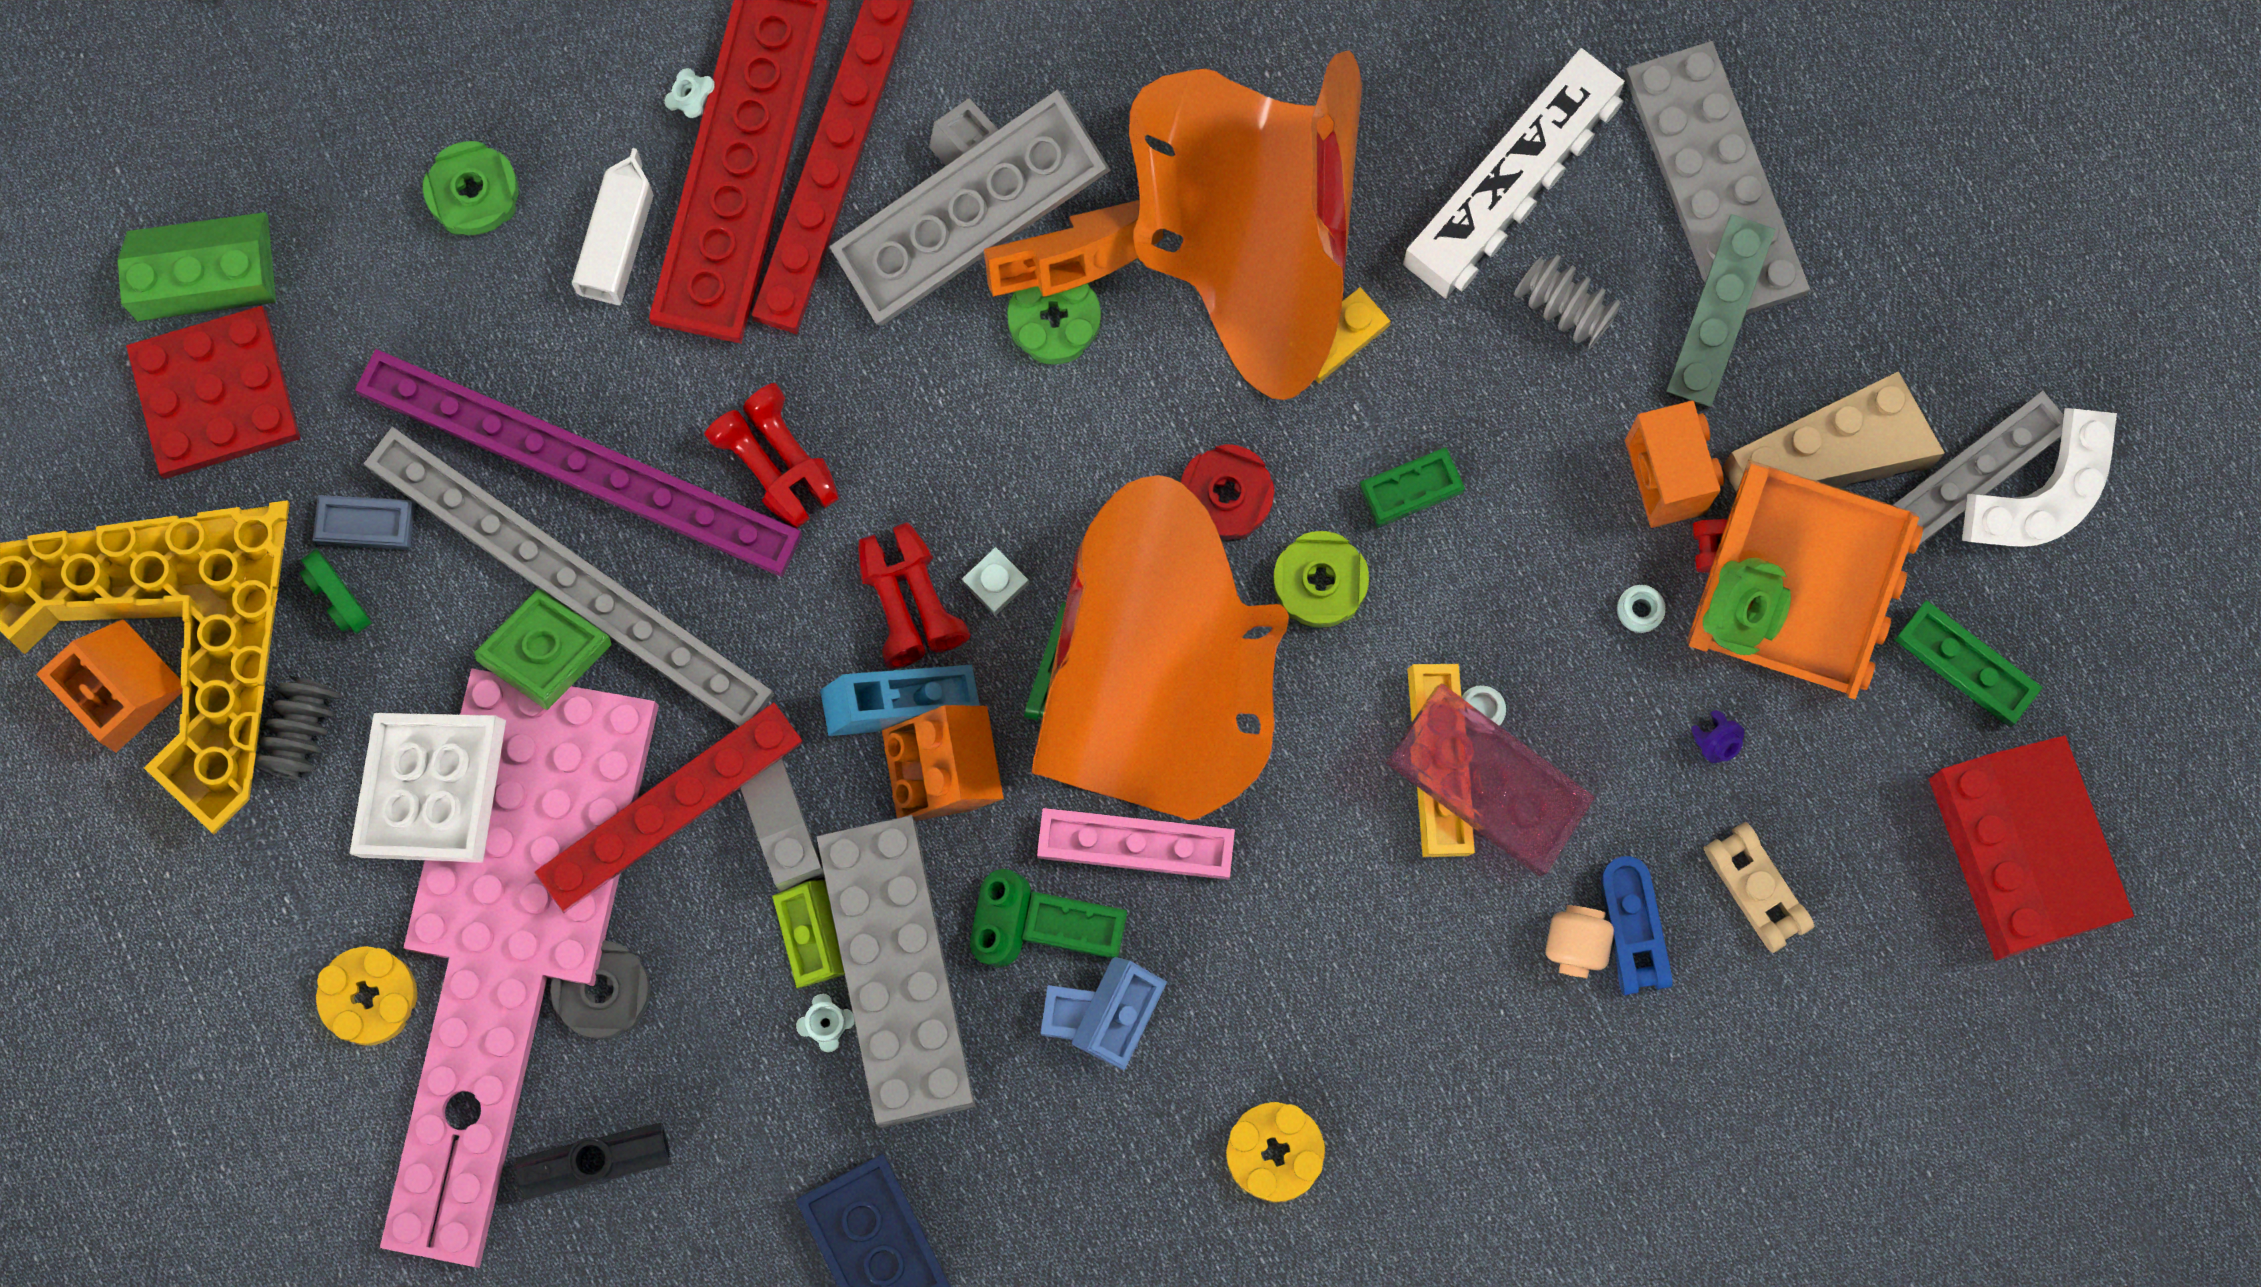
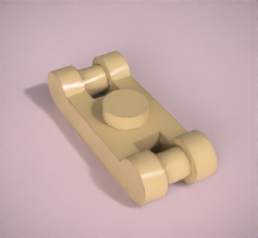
(1758, 887)

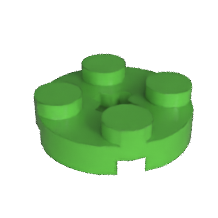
(447, 177)
(1059, 343)
(1728, 615)

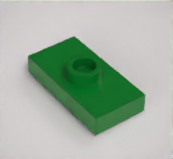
(1411, 487)
(1074, 925)

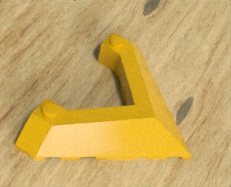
(210, 571)

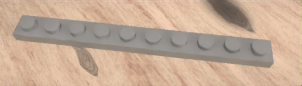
(568, 578)

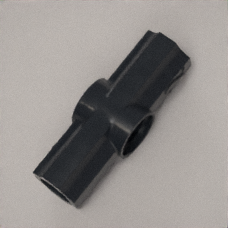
(562, 1167)

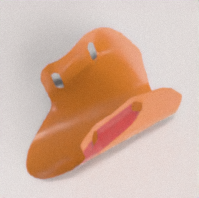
(1259, 210)
(1158, 661)

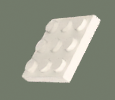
(428, 787)

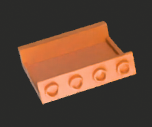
(1839, 564)

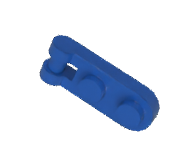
(1636, 924)

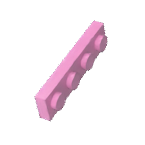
(1135, 843)

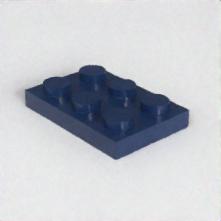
(870, 1230)

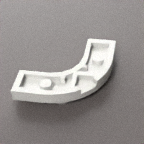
(2062, 500)

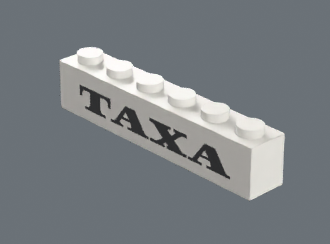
(1514, 173)

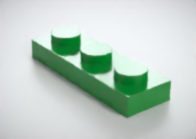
(1968, 663)

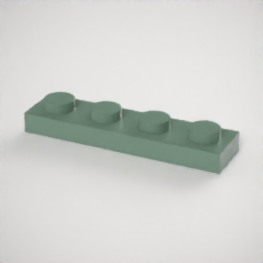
(1720, 310)

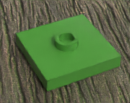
(542, 649)

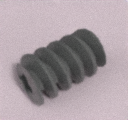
(295, 728)

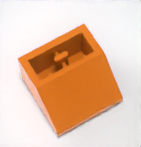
(112, 683)
(942, 762)

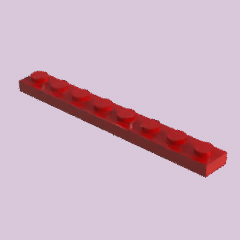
(831, 164)

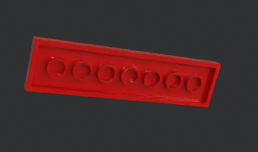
(738, 167)

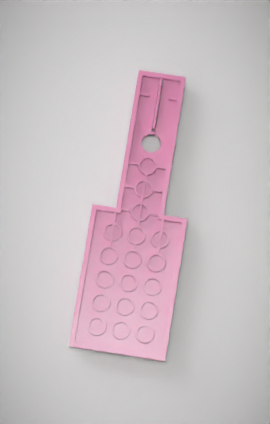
(503, 939)

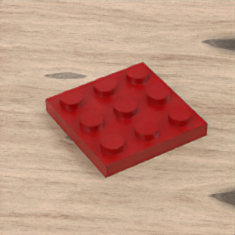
(213, 392)

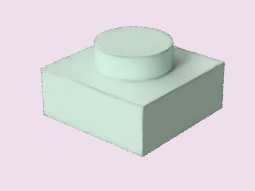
(995, 581)

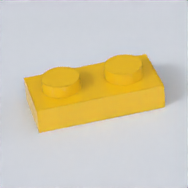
(1358, 325)

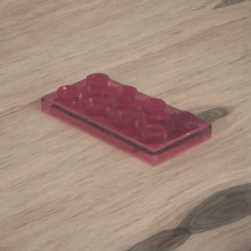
(1490, 780)

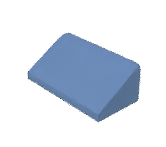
(1119, 1012)

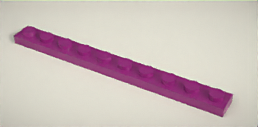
(579, 463)

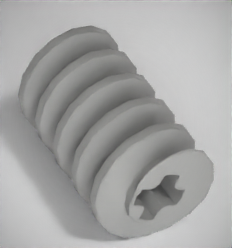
(1567, 299)

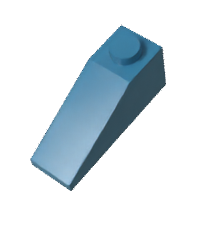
(886, 698)

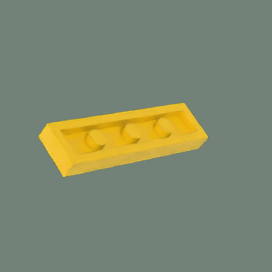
(1441, 830)

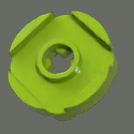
(1340, 560)

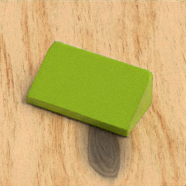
(809, 933)

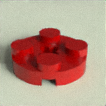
(1251, 482)

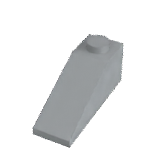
(782, 828)

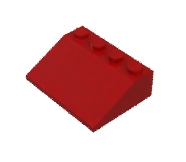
(2030, 846)

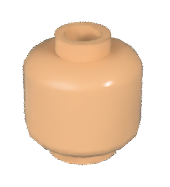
(1579, 940)

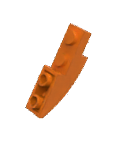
(1067, 258)

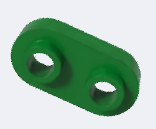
(322, 577)
(1002, 916)

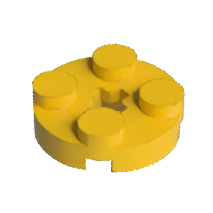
(341, 983)
(1263, 1178)

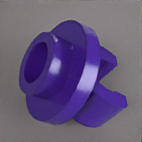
(1723, 741)

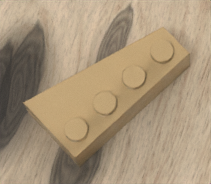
(1850, 440)

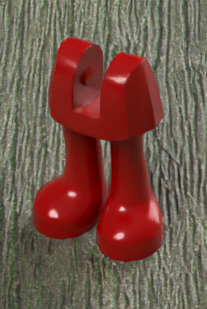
(764, 412)
(904, 641)

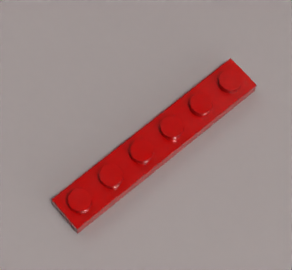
(668, 807)

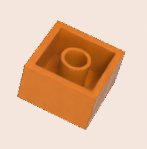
(1673, 463)

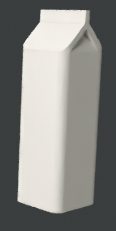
(614, 232)

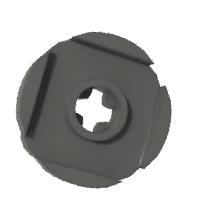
(620, 1010)

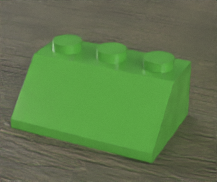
(197, 267)

